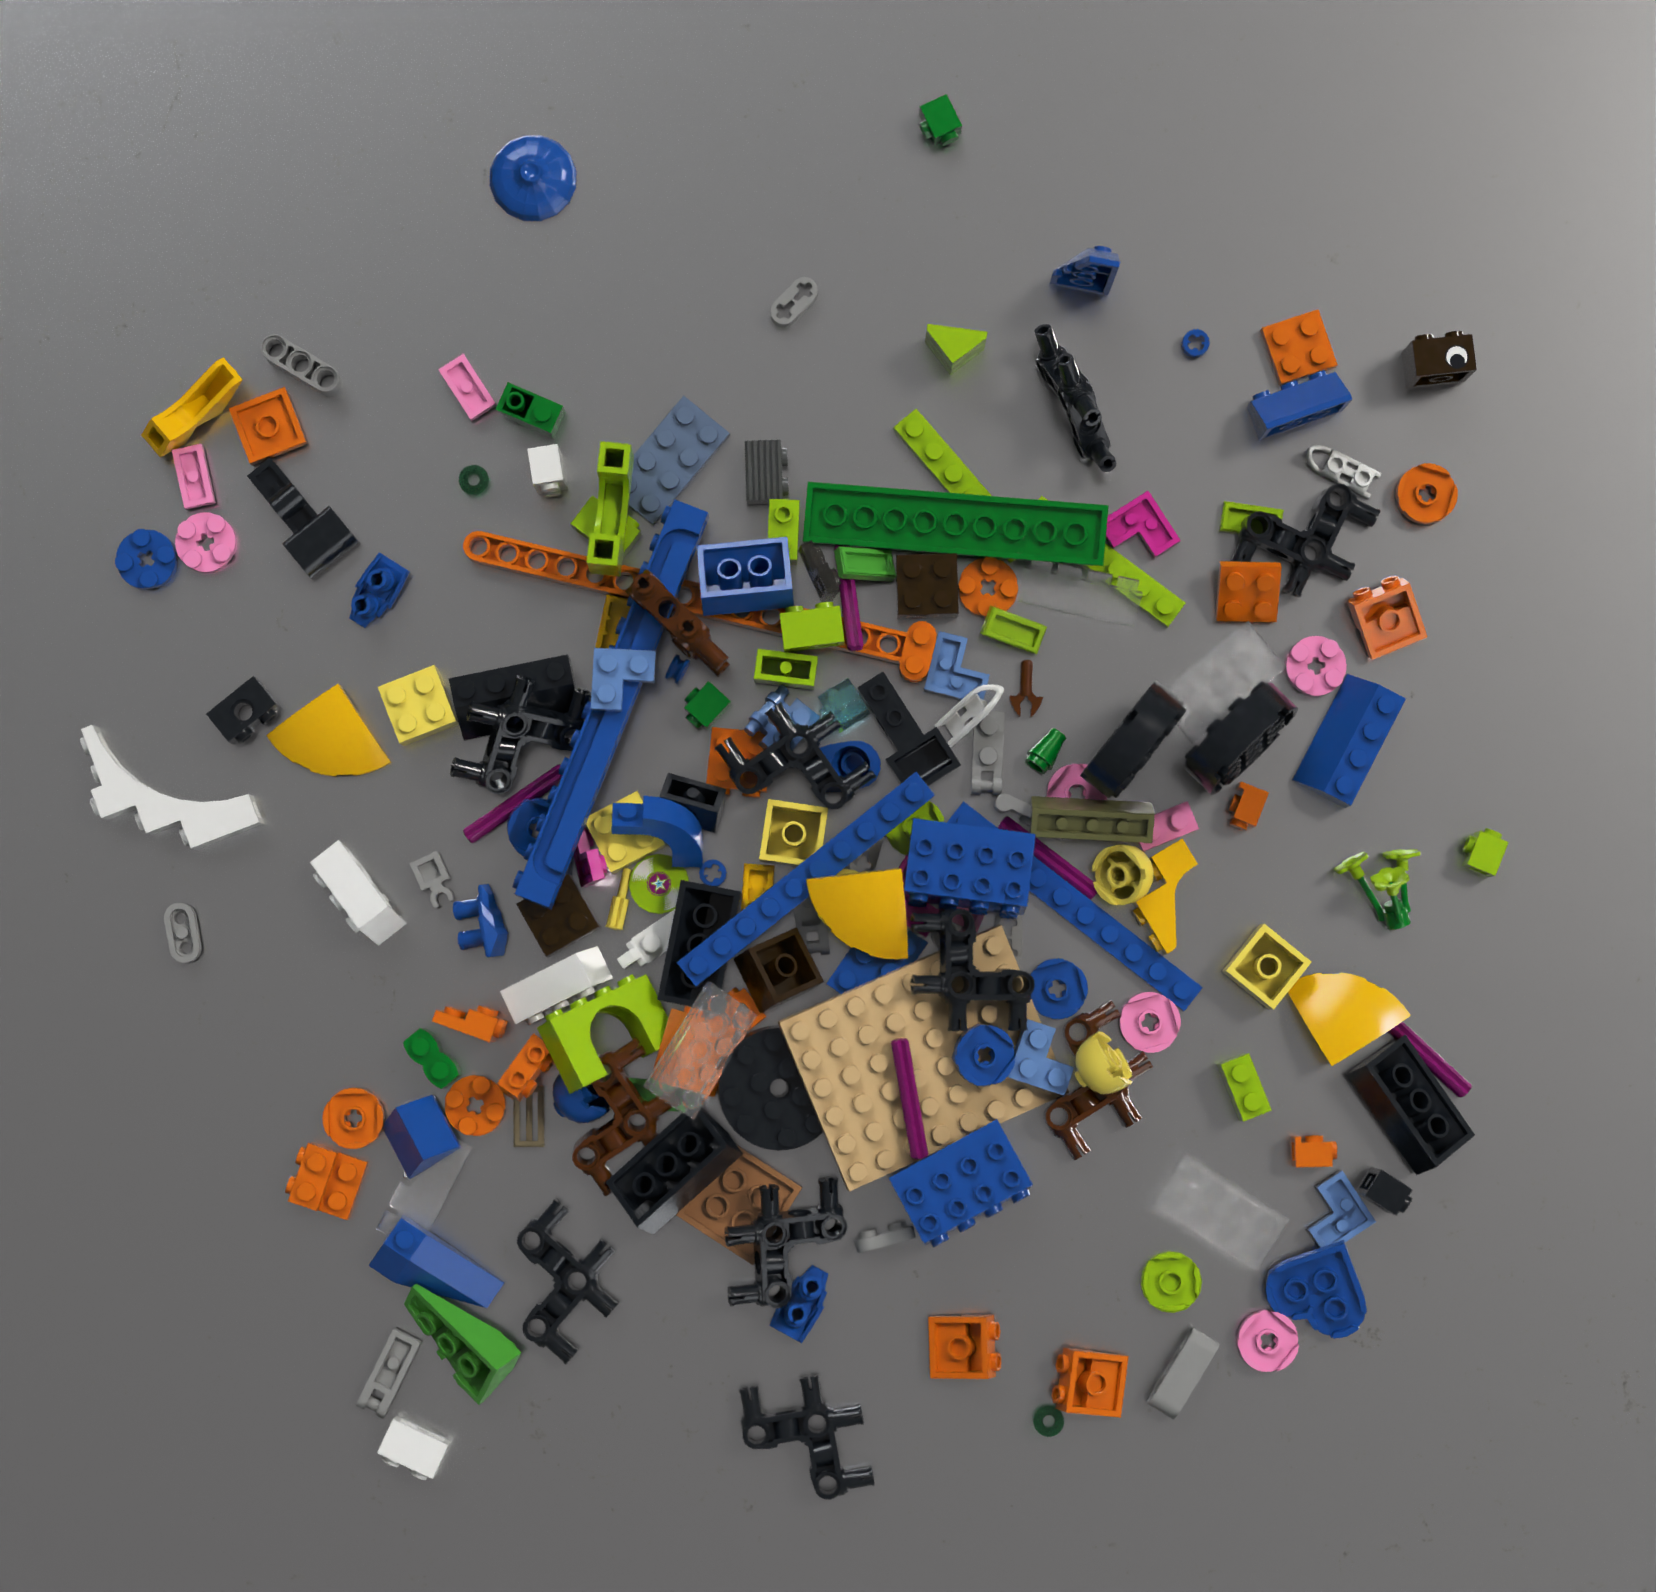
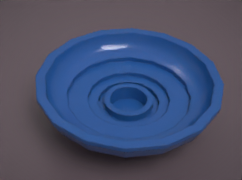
(532, 178)

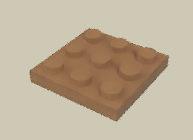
(736, 1201)

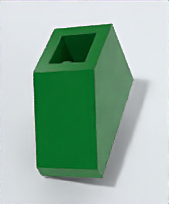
(531, 410)

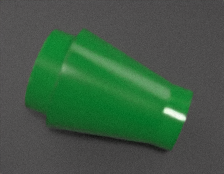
(1044, 753)

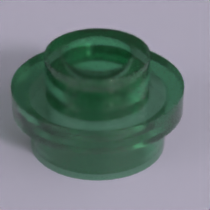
(465, 475)
(1055, 1428)

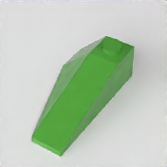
(471, 1346)

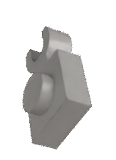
(431, 874)

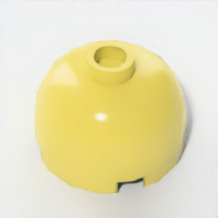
(1122, 874)
(1101, 1066)

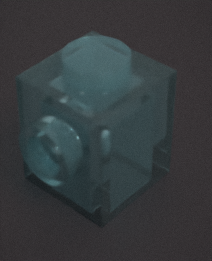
(844, 703)

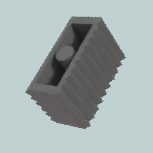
(764, 471)

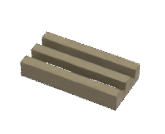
(529, 1121)

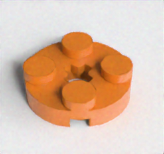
(1441, 485)
(989, 570)
(468, 1121)
(341, 1130)

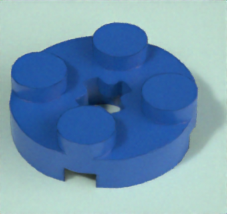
(140, 543)
(521, 818)
(1067, 974)
(966, 1056)

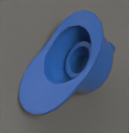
(848, 756)

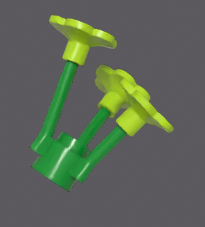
(1389, 879)

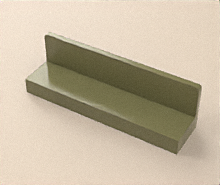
(1092, 819)

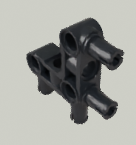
(1077, 398)
(1320, 534)
(506, 740)
(780, 757)
(957, 960)
(772, 1252)
(561, 1264)
(794, 1426)

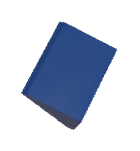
(420, 1135)

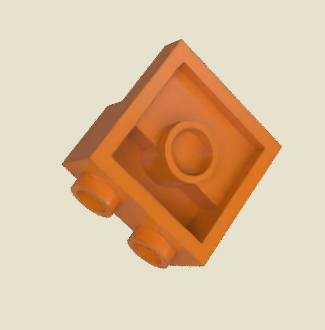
(1387, 616)
(717, 768)
(478, 1023)
(521, 1075)
(326, 1180)
(963, 1347)
(1090, 1382)

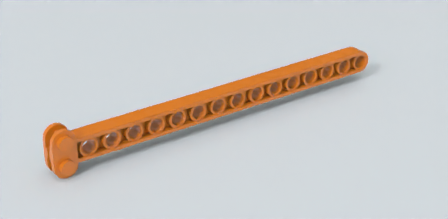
(913, 647)

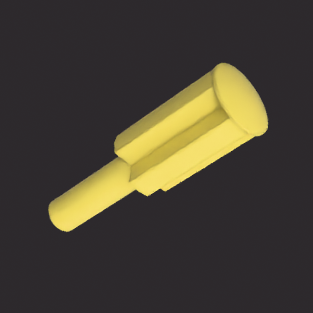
(619, 903)

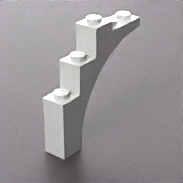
(122, 792)

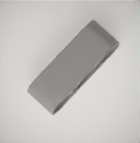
(291, 355)
(1183, 1373)

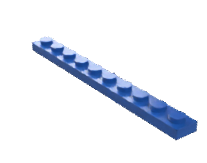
(793, 888)
(1099, 925)

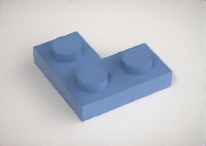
(614, 667)
(945, 670)
(1031, 1061)
(1348, 1212)

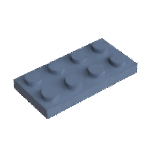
(672, 458)

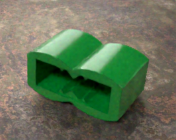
(438, 1065)

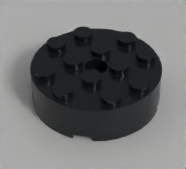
(1239, 737)
(1134, 740)
(746, 1097)

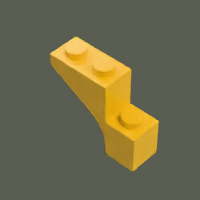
(198, 405)
(1158, 906)

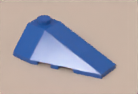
(1089, 271)
(419, 1257)

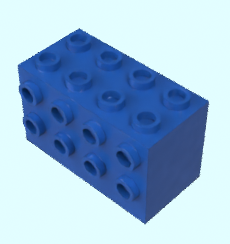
(969, 868)
(962, 1183)

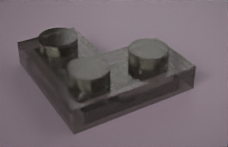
(823, 578)

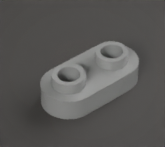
(179, 934)
(872, 1240)

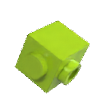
(1484, 852)

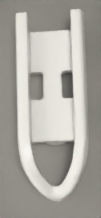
(1337, 465)
(976, 709)

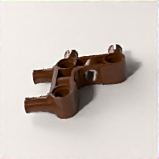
(686, 629)
(1085, 1101)
(625, 1102)

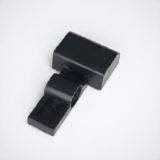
(317, 537)
(917, 752)

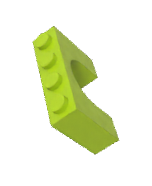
(615, 479)
(569, 1032)

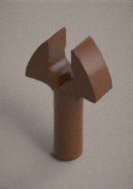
(1025, 690)

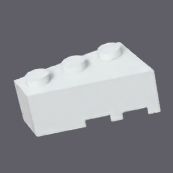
(356, 893)
(556, 985)

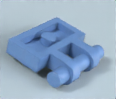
(797, 711)

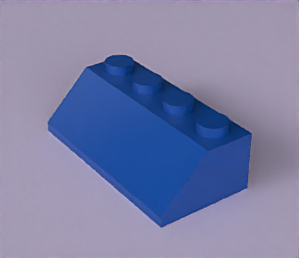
(1348, 740)

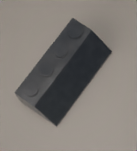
(493, 687)
(697, 915)
(1411, 1105)
(673, 1170)

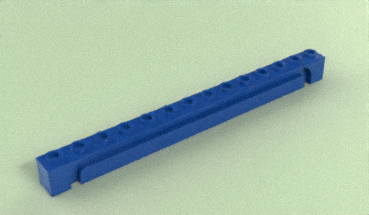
(602, 730)

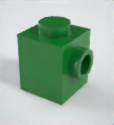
(939, 121)
(705, 706)

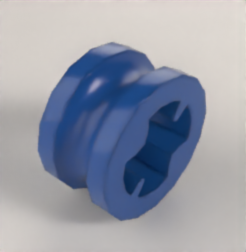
(1195, 333)
(677, 669)
(709, 864)

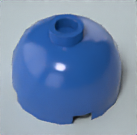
(579, 1106)

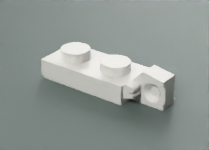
(649, 943)

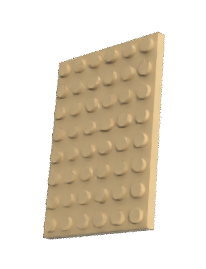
(851, 1072)

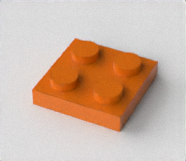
(1298, 347)
(268, 426)
(1248, 591)

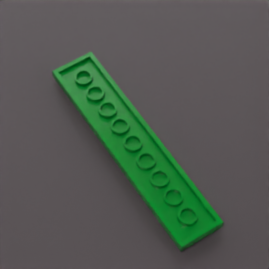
(955, 523)

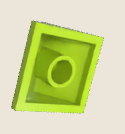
(954, 345)

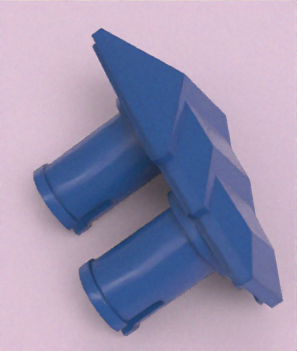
(377, 589)
(492, 931)
(804, 1306)

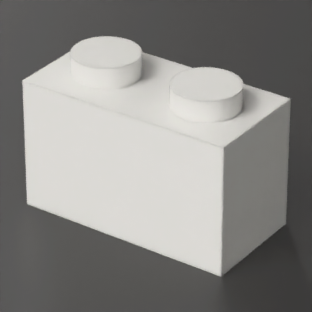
(547, 470)
(413, 1448)

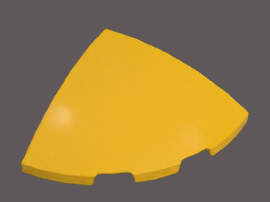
(329, 737)
(864, 910)
(1345, 1011)

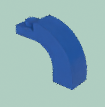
(665, 821)

